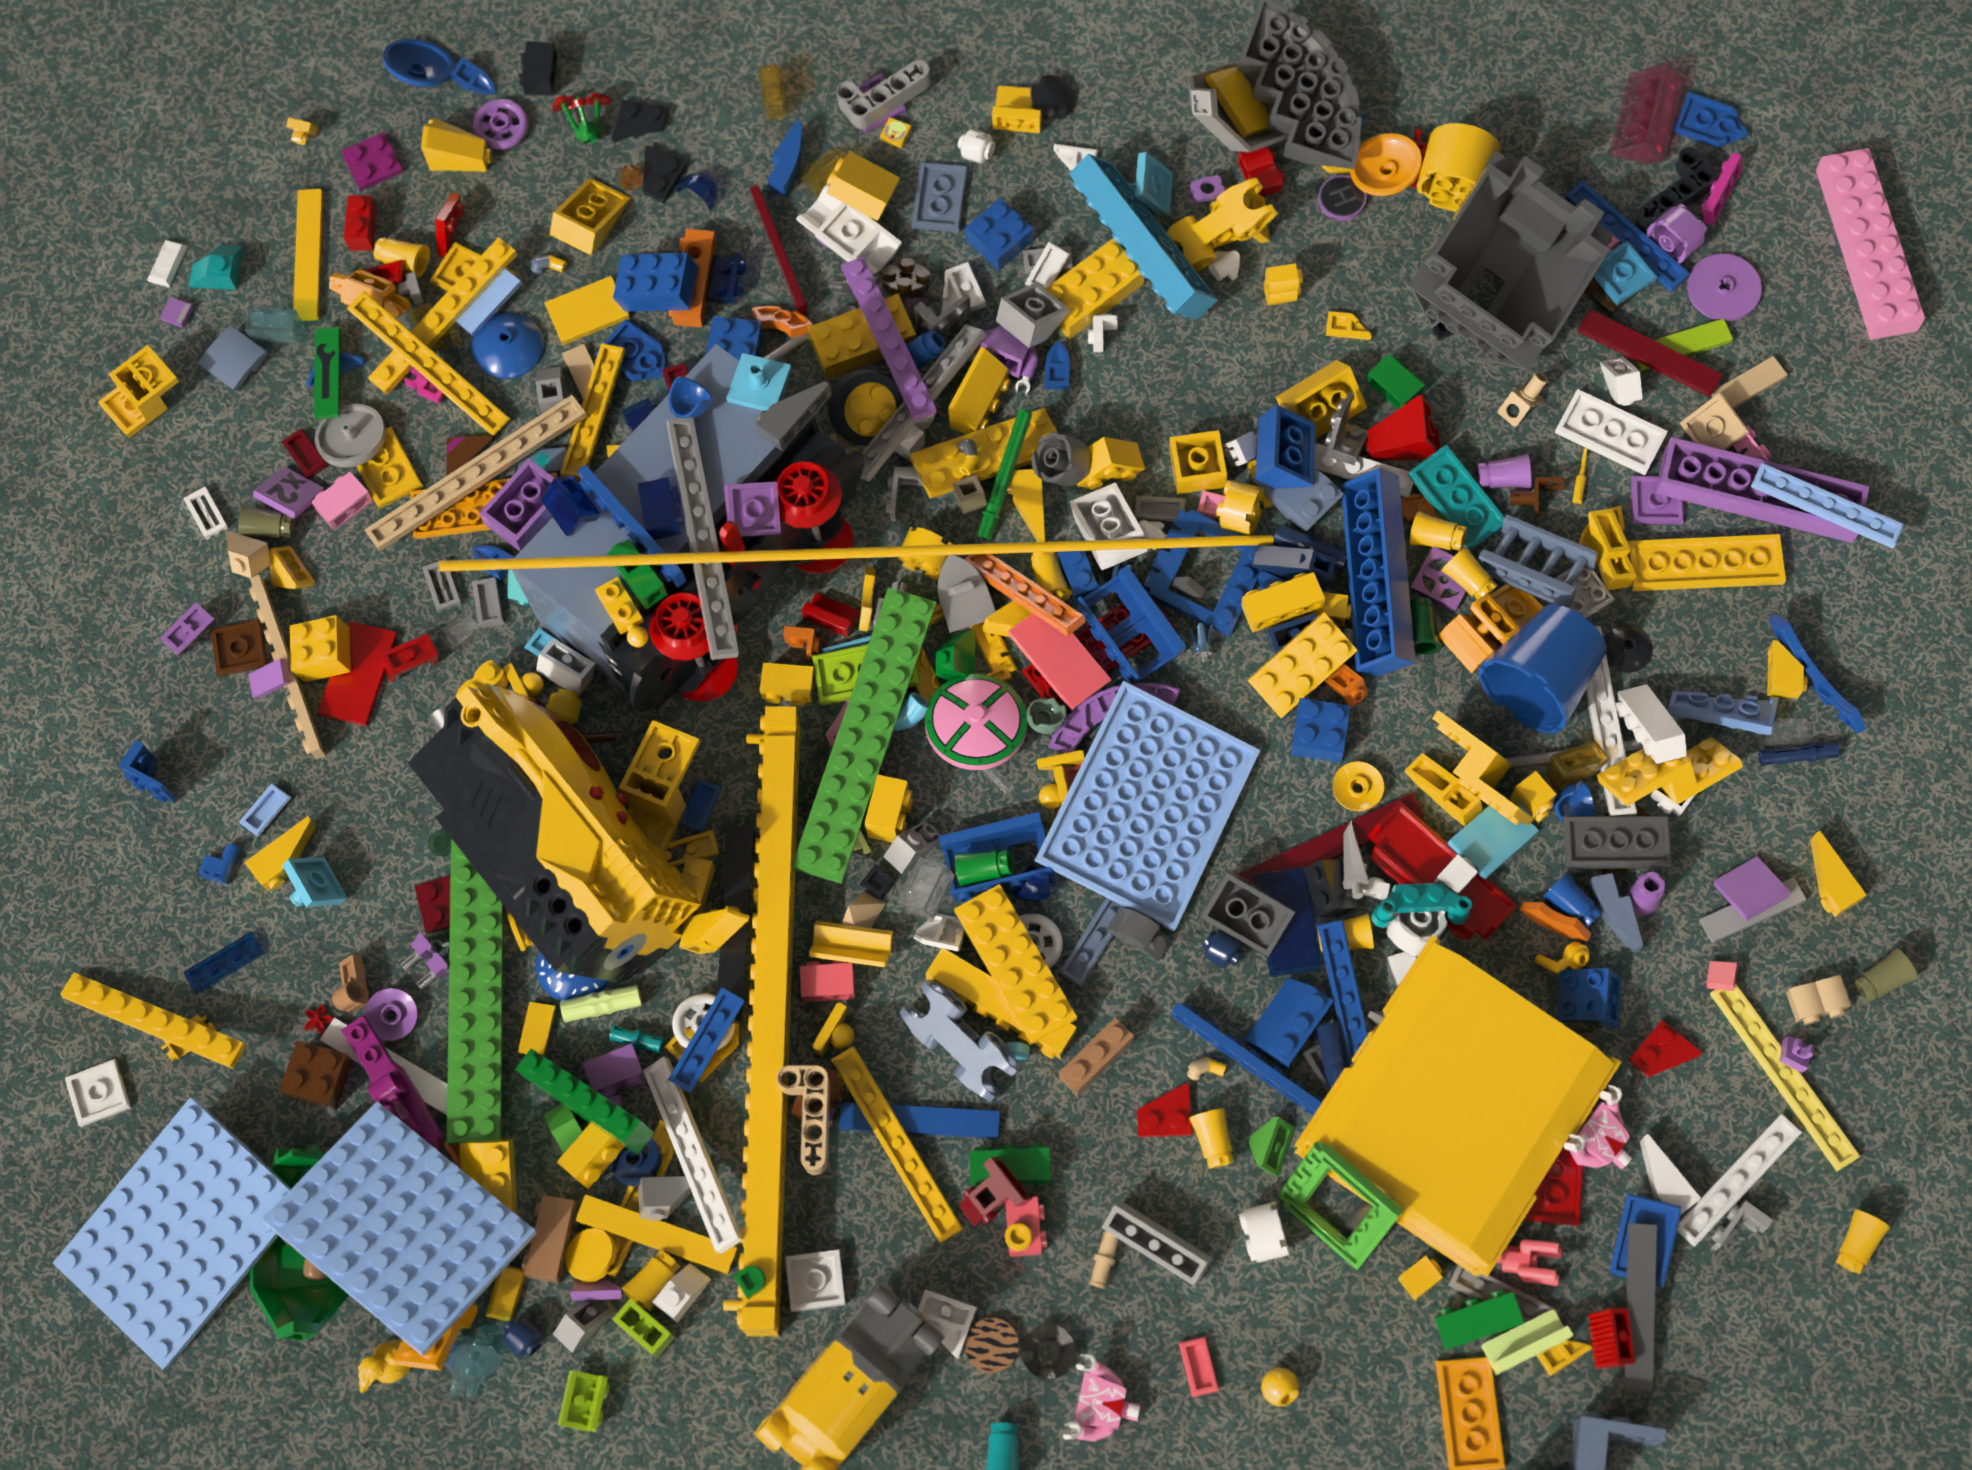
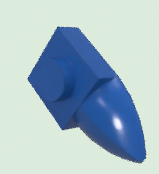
(472, 78)
(1057, 368)
(491, 552)

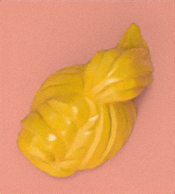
(381, 1365)

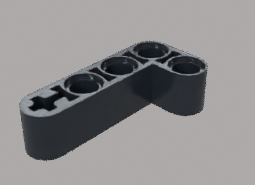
(1672, 195)

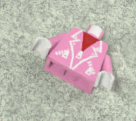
(1601, 1134)
(1100, 1403)

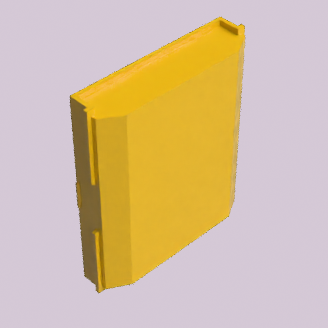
(1460, 1105)

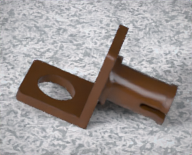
(1532, 497)

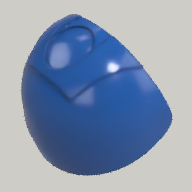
(689, 398)
(1574, 801)

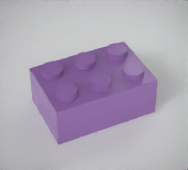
(517, 508)

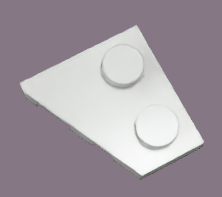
(959, 282)
(949, 1318)

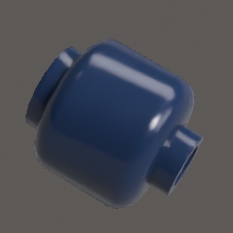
(1222, 949)
(522, 1336)

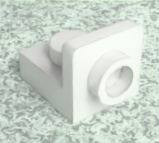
(1376, 888)

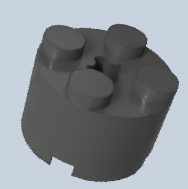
(1061, 459)

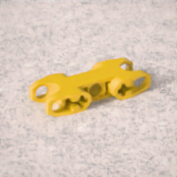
(1230, 219)

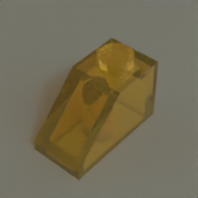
(1576, 764)

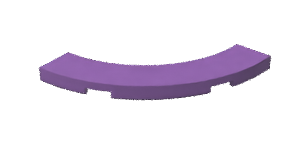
(1094, 710)

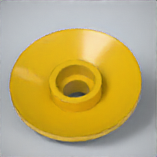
(1358, 774)

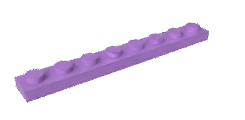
(888, 339)

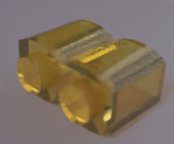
(772, 92)

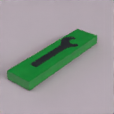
(327, 373)

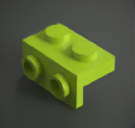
(583, 1401)

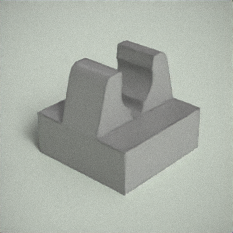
(411, 289)

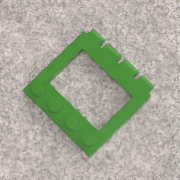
(1370, 1229)

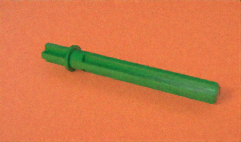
(1004, 474)

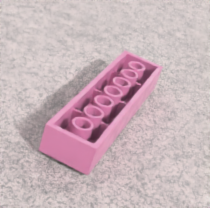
(1870, 244)

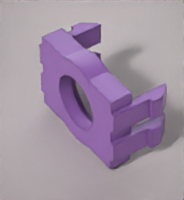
(1199, 196)

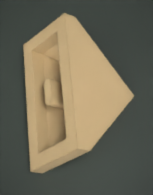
(863, 911)

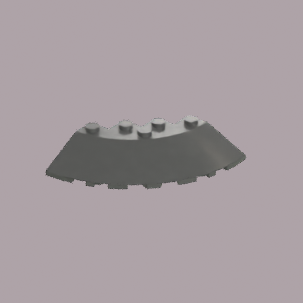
(1305, 85)

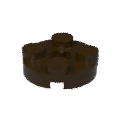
(905, 278)

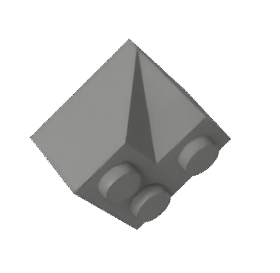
(1031, 314)

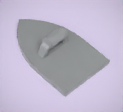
(963, 594)

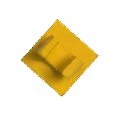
(301, 130)

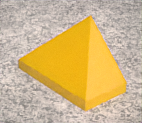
(287, 569)

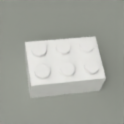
(1107, 517)

